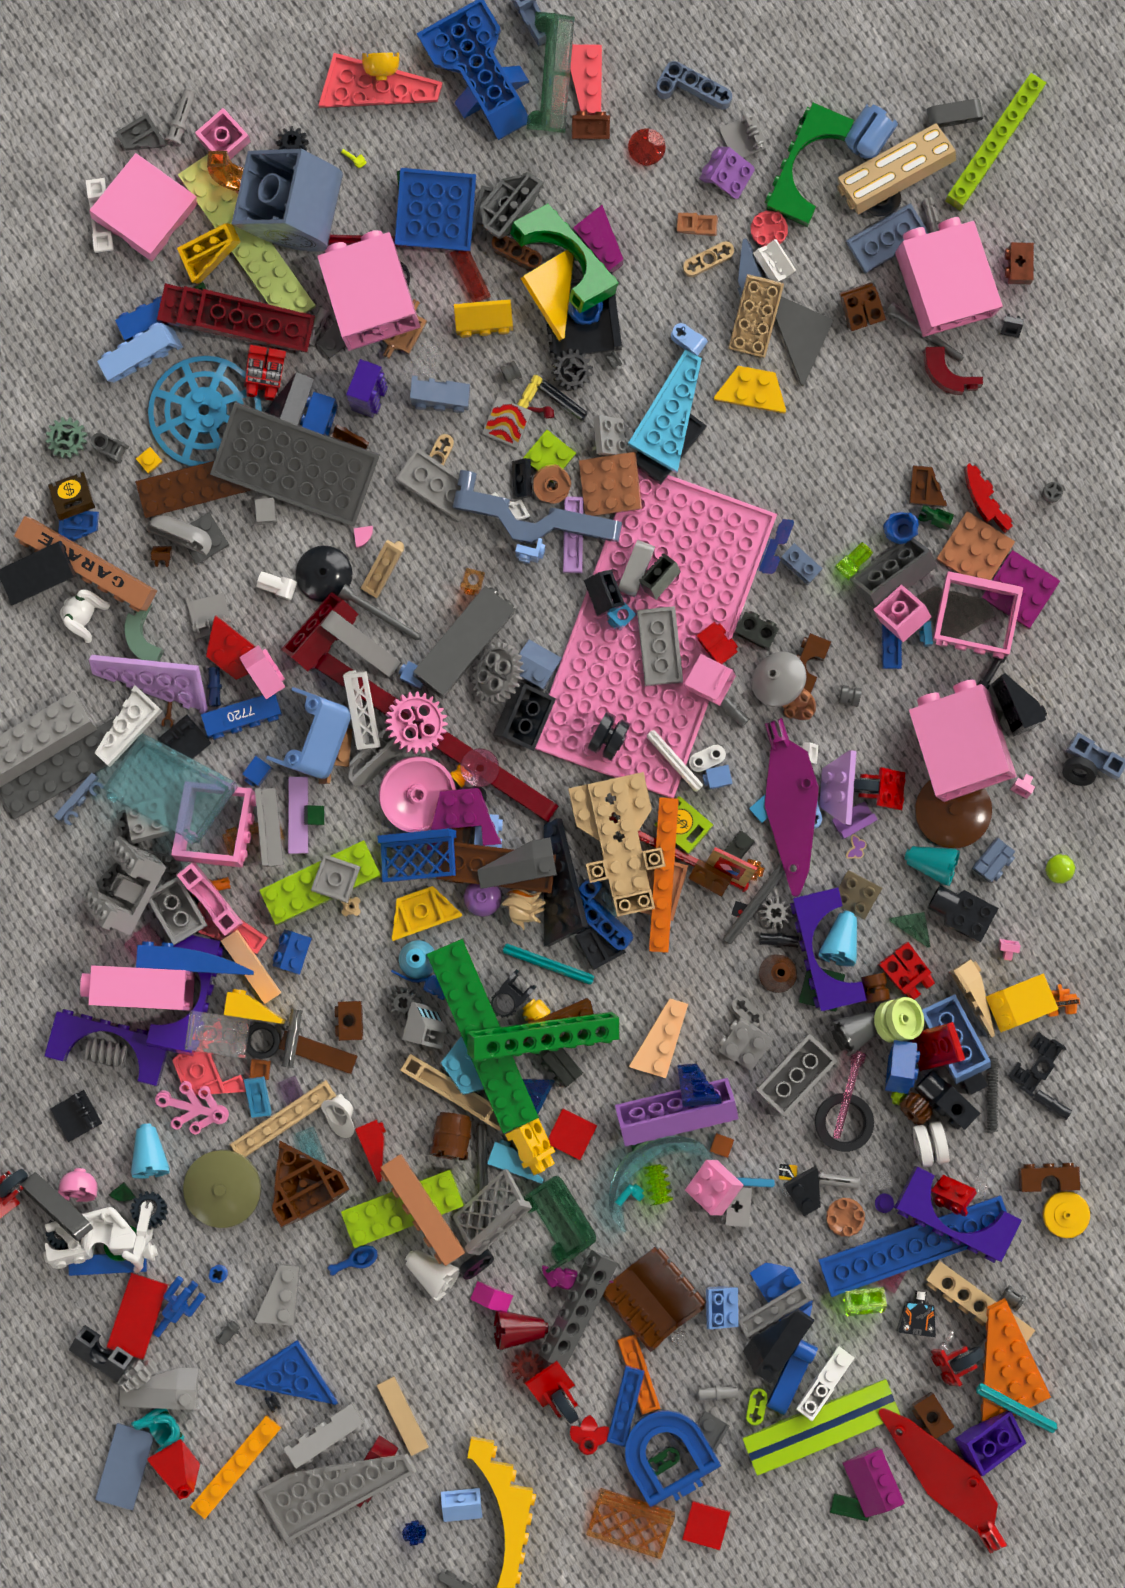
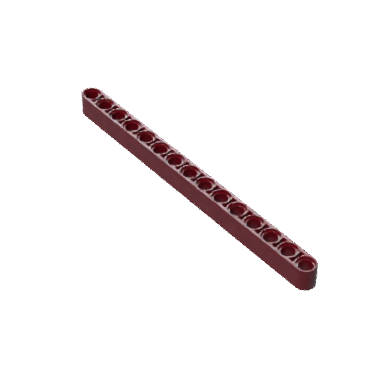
(449, 745)

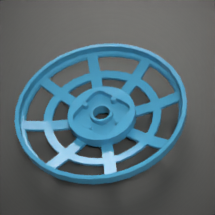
(191, 404)

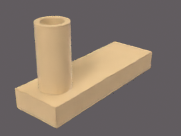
(383, 568)

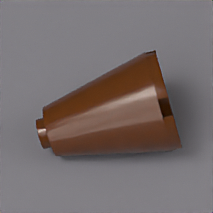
(769, 977)

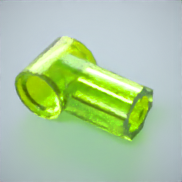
(850, 564)

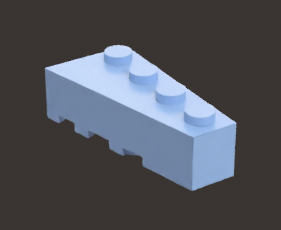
(139, 352)

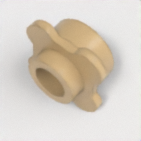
(355, 910)

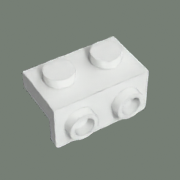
(774, 261)

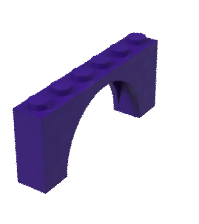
(809, 912)
(70, 1029)
(173, 1036)
(991, 1240)

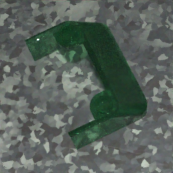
(562, 1219)

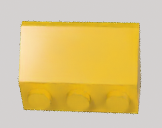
(483, 318)

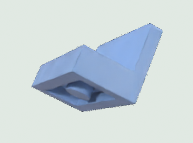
(461, 1505)

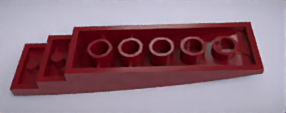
(235, 317)

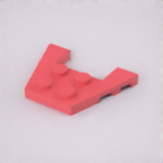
(202, 1071)

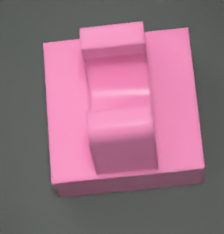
(1023, 786)
(1008, 948)

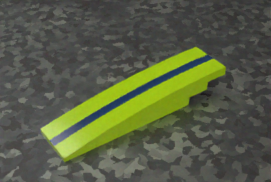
(834, 1423)

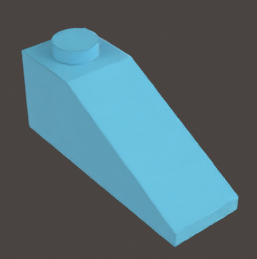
(507, 1158)

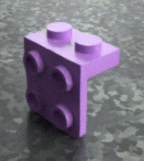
(727, 171)

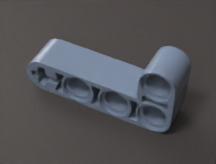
(695, 89)

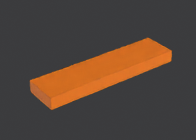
(633, 1357)

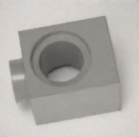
(265, 510)

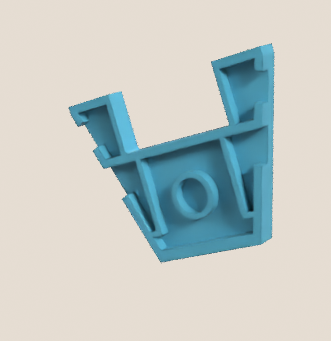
(461, 1069)

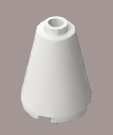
(431, 1274)

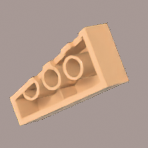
(659, 1045)

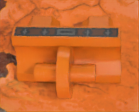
(1065, 999)

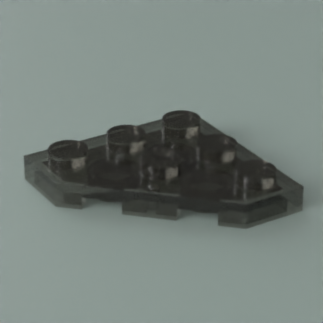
(961, 612)

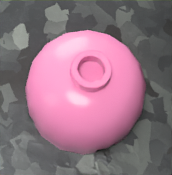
(78, 1185)

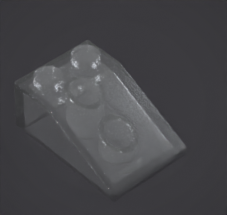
(217, 1034)

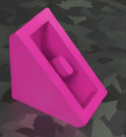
(491, 1297)

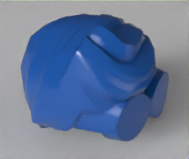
(587, 317)
(901, 527)

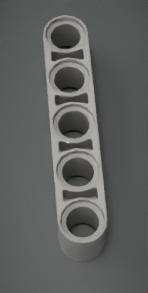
(360, 643)

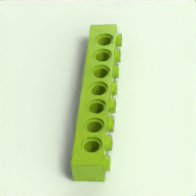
(995, 141)

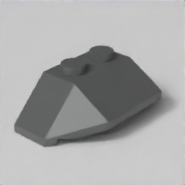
(509, 202)

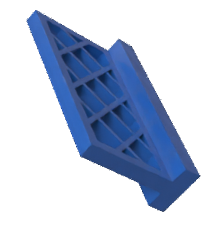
(417, 838)

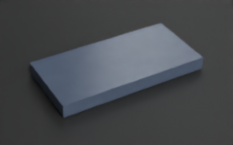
(882, 239)
(125, 1466)

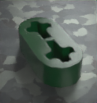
(667, 1464)

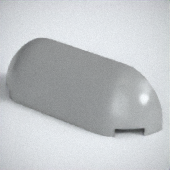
(180, 533)
(373, 760)

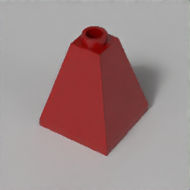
(177, 1468)

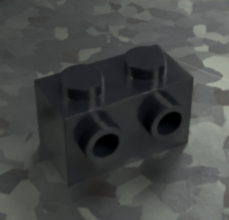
(602, 589)

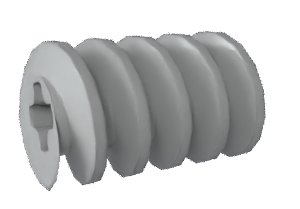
(106, 1052)

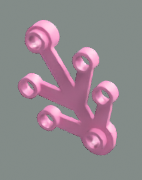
(194, 1108)

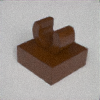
(161, 553)

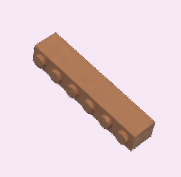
(422, 1209)

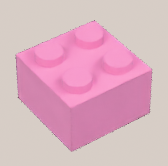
(223, 134)
(902, 613)
(263, 671)
(714, 1187)

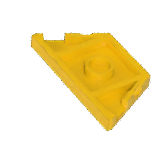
(752, 389)
(421, 911)

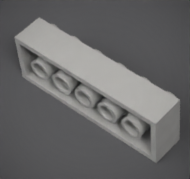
(43, 736)

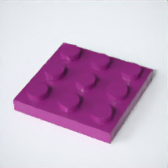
(1036, 585)

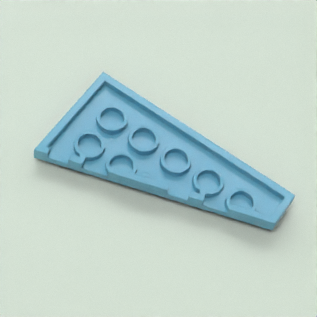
(666, 421)

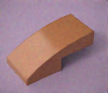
(697, 224)

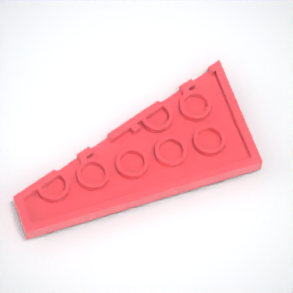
(351, 86)

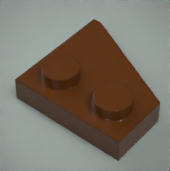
(925, 488)

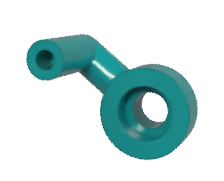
(636, 1191)

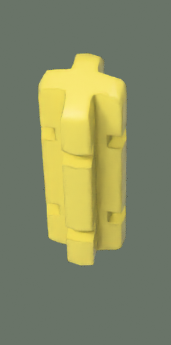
(530, 391)

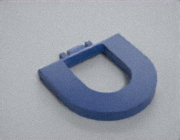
(693, 1439)

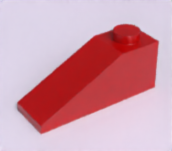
(373, 1142)

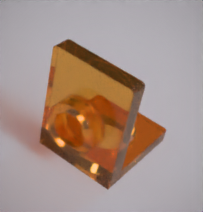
(467, 587)

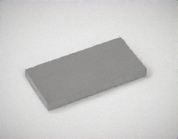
(431, 482)
(660, 646)

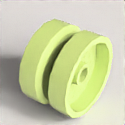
(899, 1019)

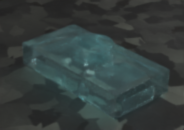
(311, 1144)

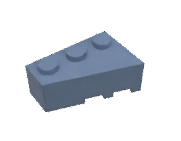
(439, 395)

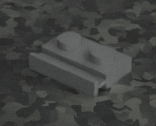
(713, 1429)

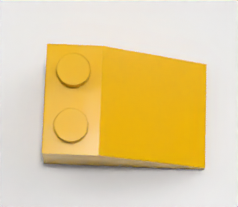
(1022, 1002)
(245, 1006)

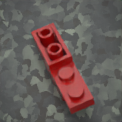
(980, 491)

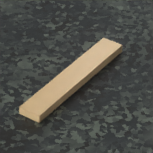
(283, 1119)

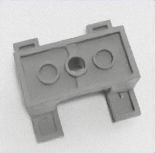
(135, 892)

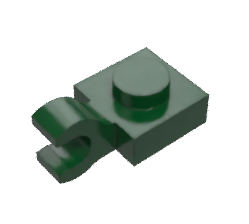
(938, 517)

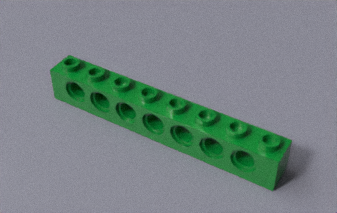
(478, 1040)

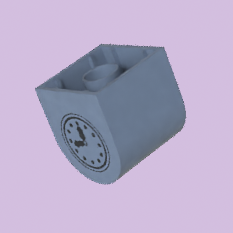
(288, 198)

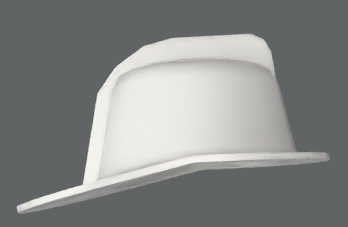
(339, 1114)

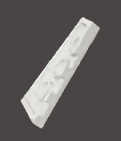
(133, 719)

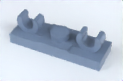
(78, 798)

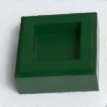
(313, 815)

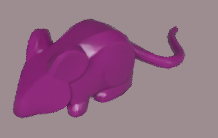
(562, 1278)

